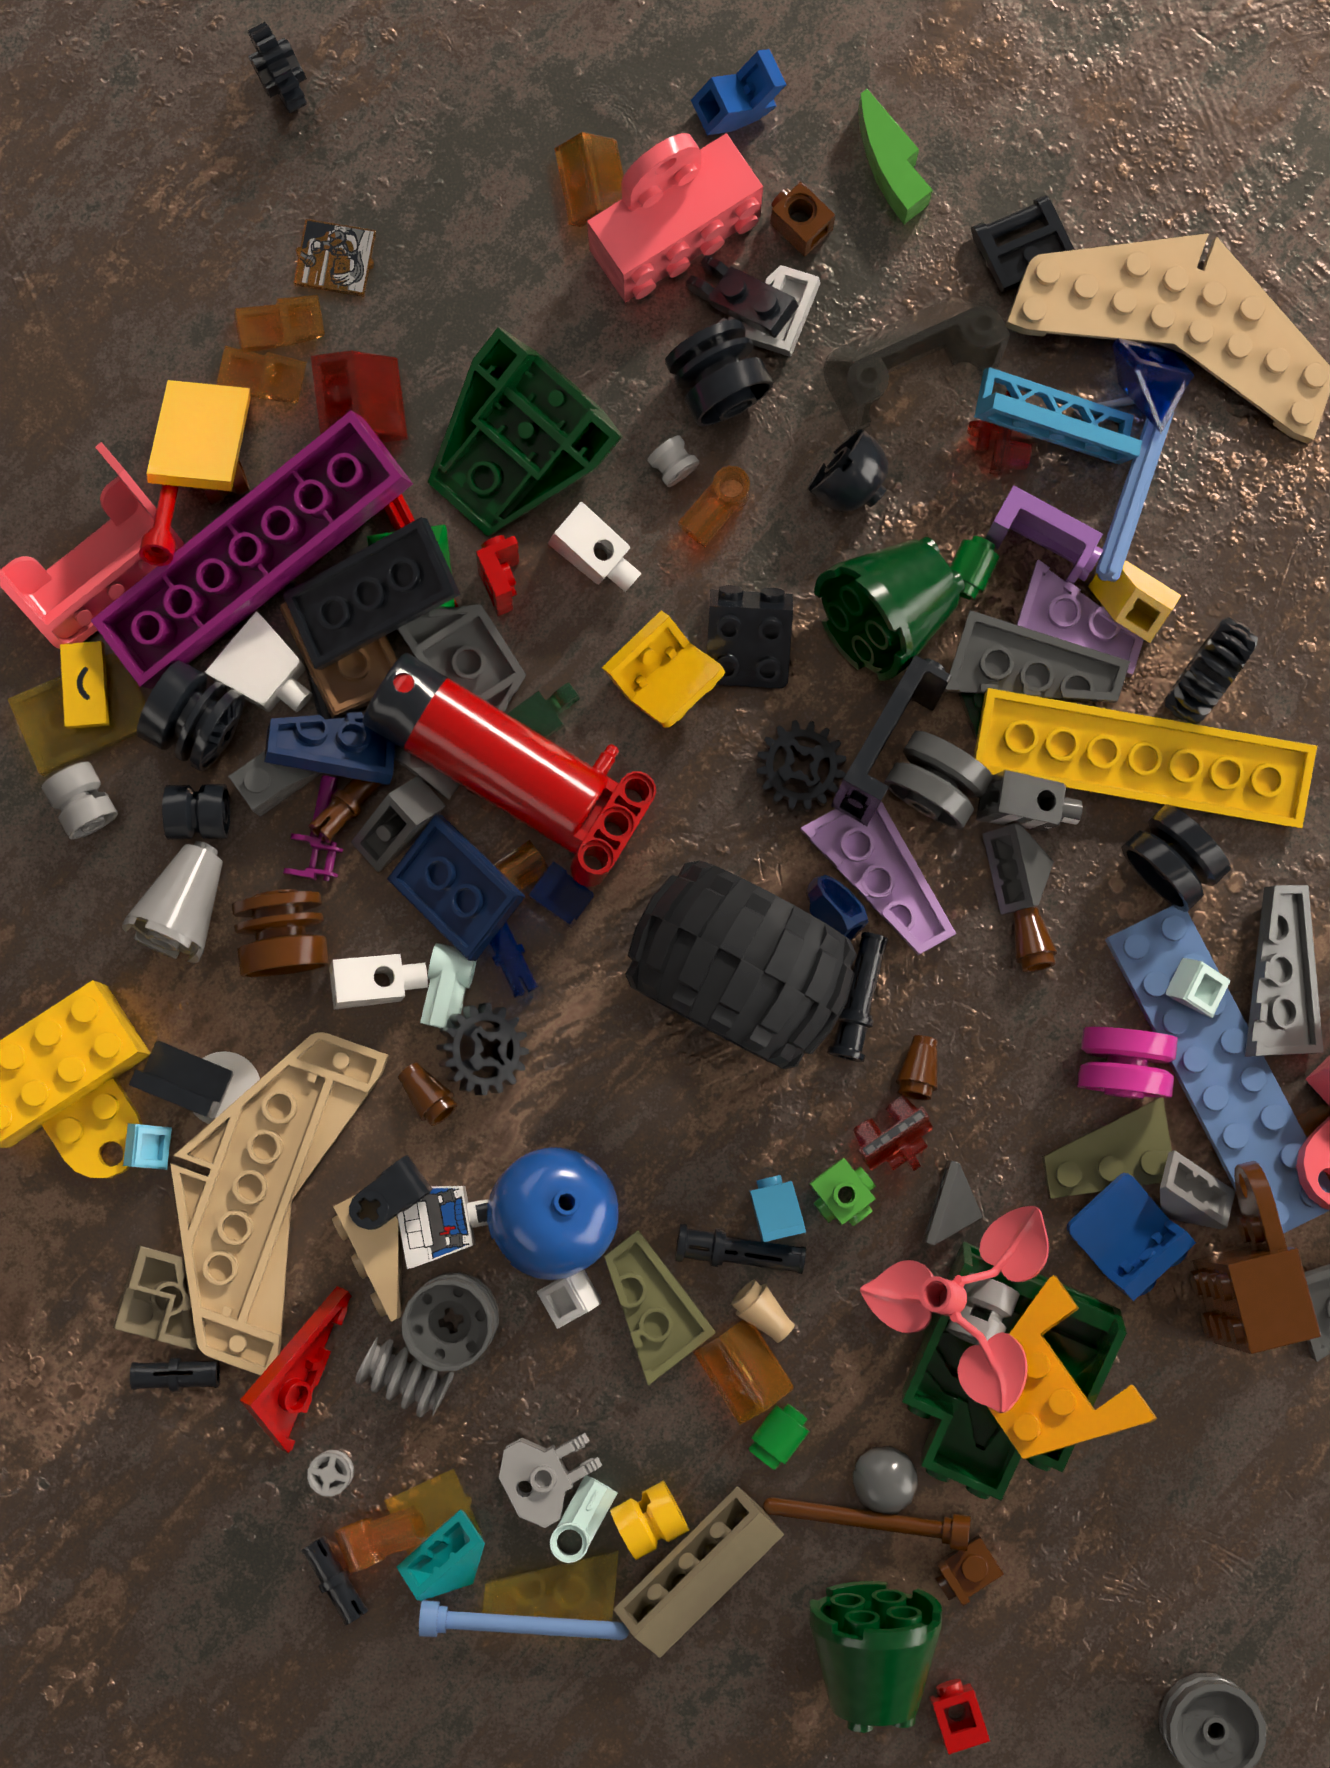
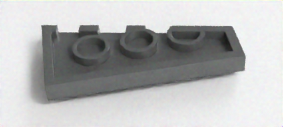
(1285, 985)

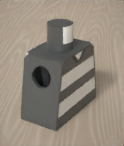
(1028, 801)

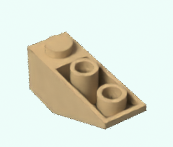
(376, 1255)

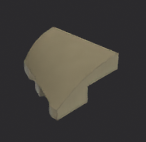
(156, 1299)

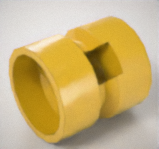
(649, 1520)

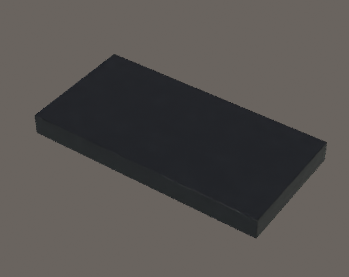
(371, 593)

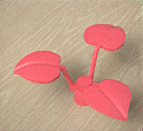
(910, 1293)

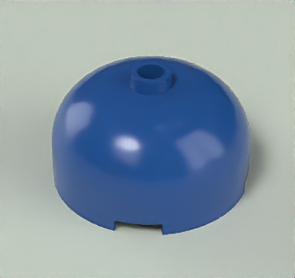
(553, 1213)

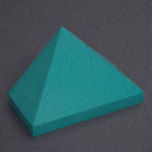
(444, 1560)

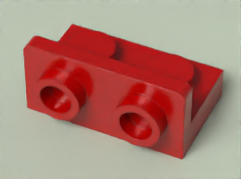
(495, 571)

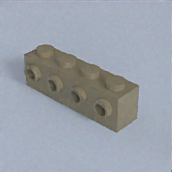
(698, 1572)

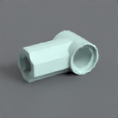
(449, 977)
(584, 1516)

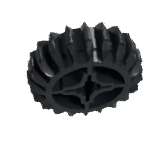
(1211, 671)

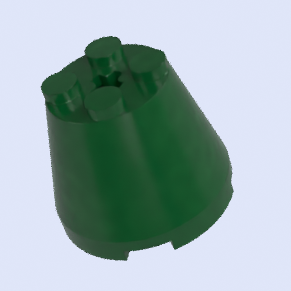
(888, 604)
(875, 1651)

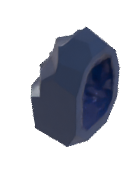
(836, 906)

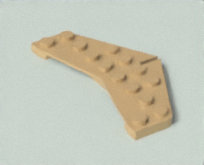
(1208, 314)
(241, 1212)

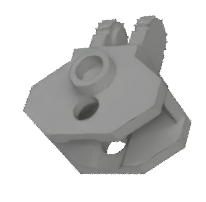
(546, 1474)

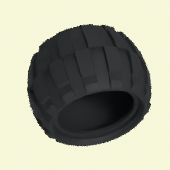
(741, 963)

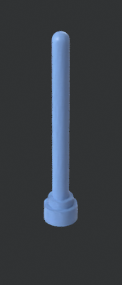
(438, 1619)

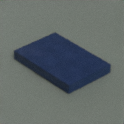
(455, 887)

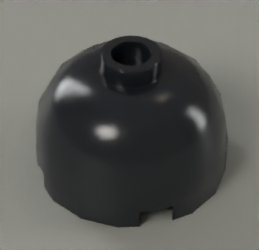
(852, 475)

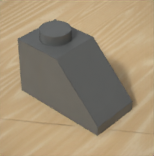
(269, 784)
(397, 823)

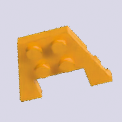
(1052, 1406)

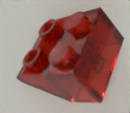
(362, 384)

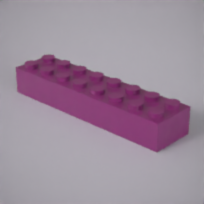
(252, 550)

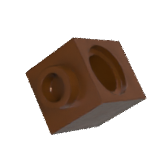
(806, 234)

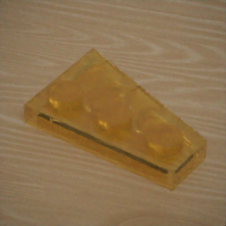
(560, 1591)

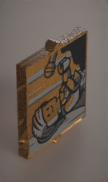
(335, 257)

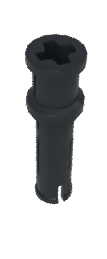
(856, 1016)
(719, 1248)

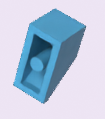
(776, 1209)

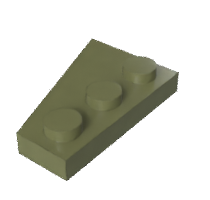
(1130, 1145)
(656, 1307)

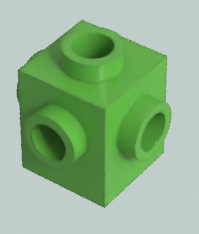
(831, 1181)

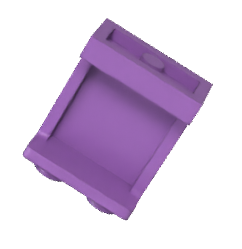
(1049, 529)

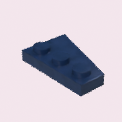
(331, 747)

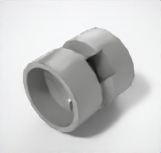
(81, 804)
(989, 1298)

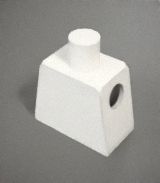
(581, 535)
(261, 667)
(355, 984)

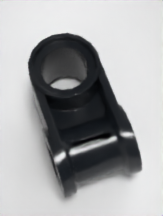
(395, 1189)

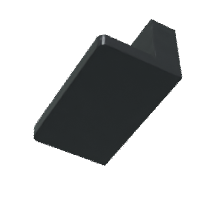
(183, 1079)

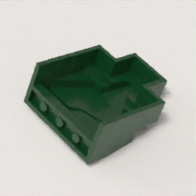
(966, 1437)

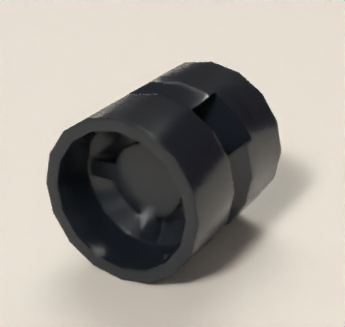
(196, 811)

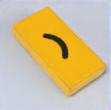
(84, 685)

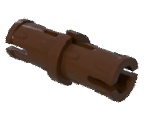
(344, 805)

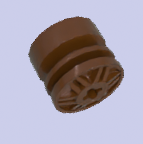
(280, 933)

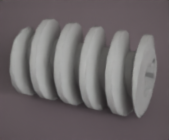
(403, 1378)

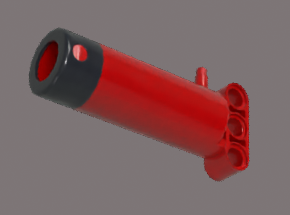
(510, 764)

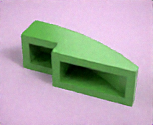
(892, 159)

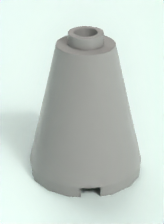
(179, 904)

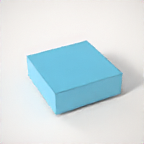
(147, 1146)

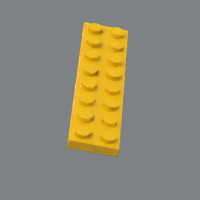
(1146, 757)

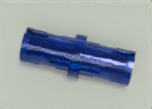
(512, 962)

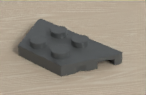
(467, 650)

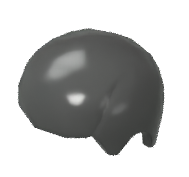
(885, 1480)

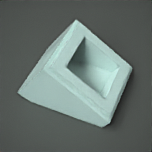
(1197, 986)

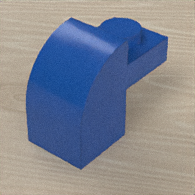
(739, 98)

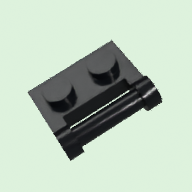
(1011, 259)

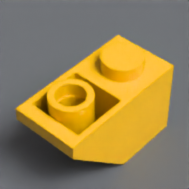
(1136, 600)

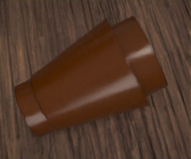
(1032, 941)
(919, 1070)
(428, 1095)

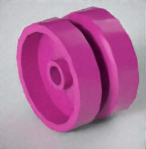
(1127, 1068)

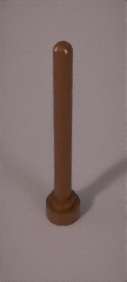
(951, 1530)

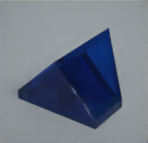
(1151, 378)

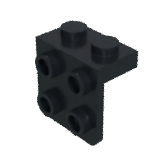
(751, 635)

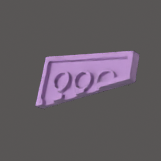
(883, 873)

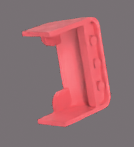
(92, 573)

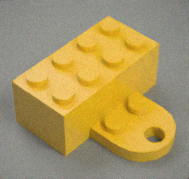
(65, 1075)

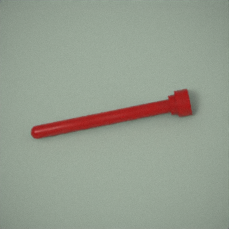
(158, 544)

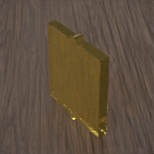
(436, 1501)

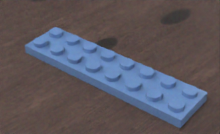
(1229, 1092)

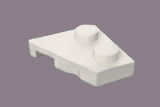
(804, 289)

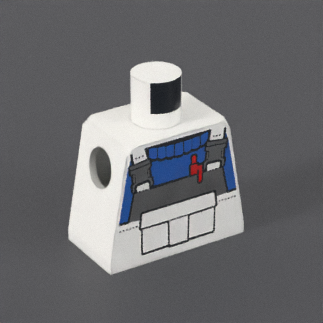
(440, 1224)

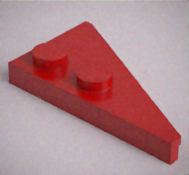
(293, 1375)

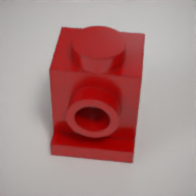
(965, 1730)

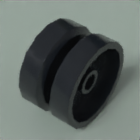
(1176, 857)

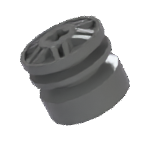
(437, 1341)

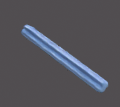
(1131, 503)

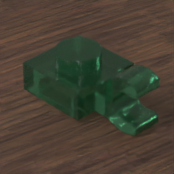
(543, 714)

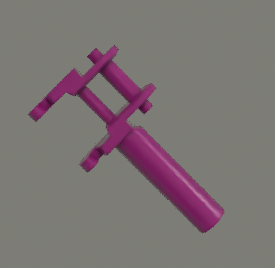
(327, 788)

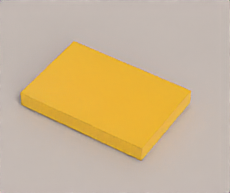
(199, 435)

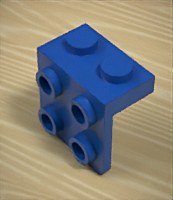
(1129, 1236)

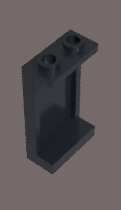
(860, 793)

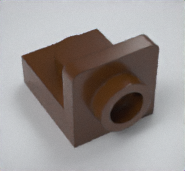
(967, 1571)

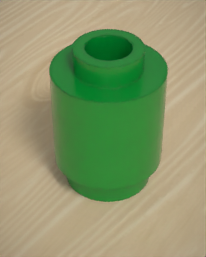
(975, 564)
(779, 1436)

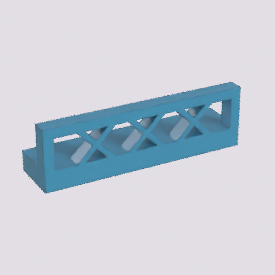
(1050, 423)

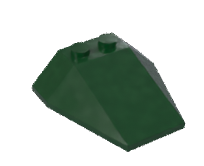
(517, 435)

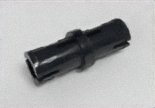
(146, 1374)
(334, 1580)

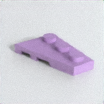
(1067, 614)

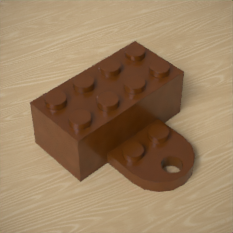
(1259, 1292)

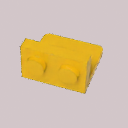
(663, 671)

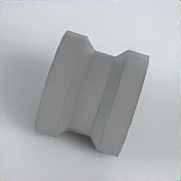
(673, 461)
(328, 1480)

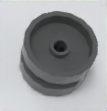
(938, 779)
(1205, 1699)

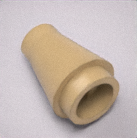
(761, 1309)

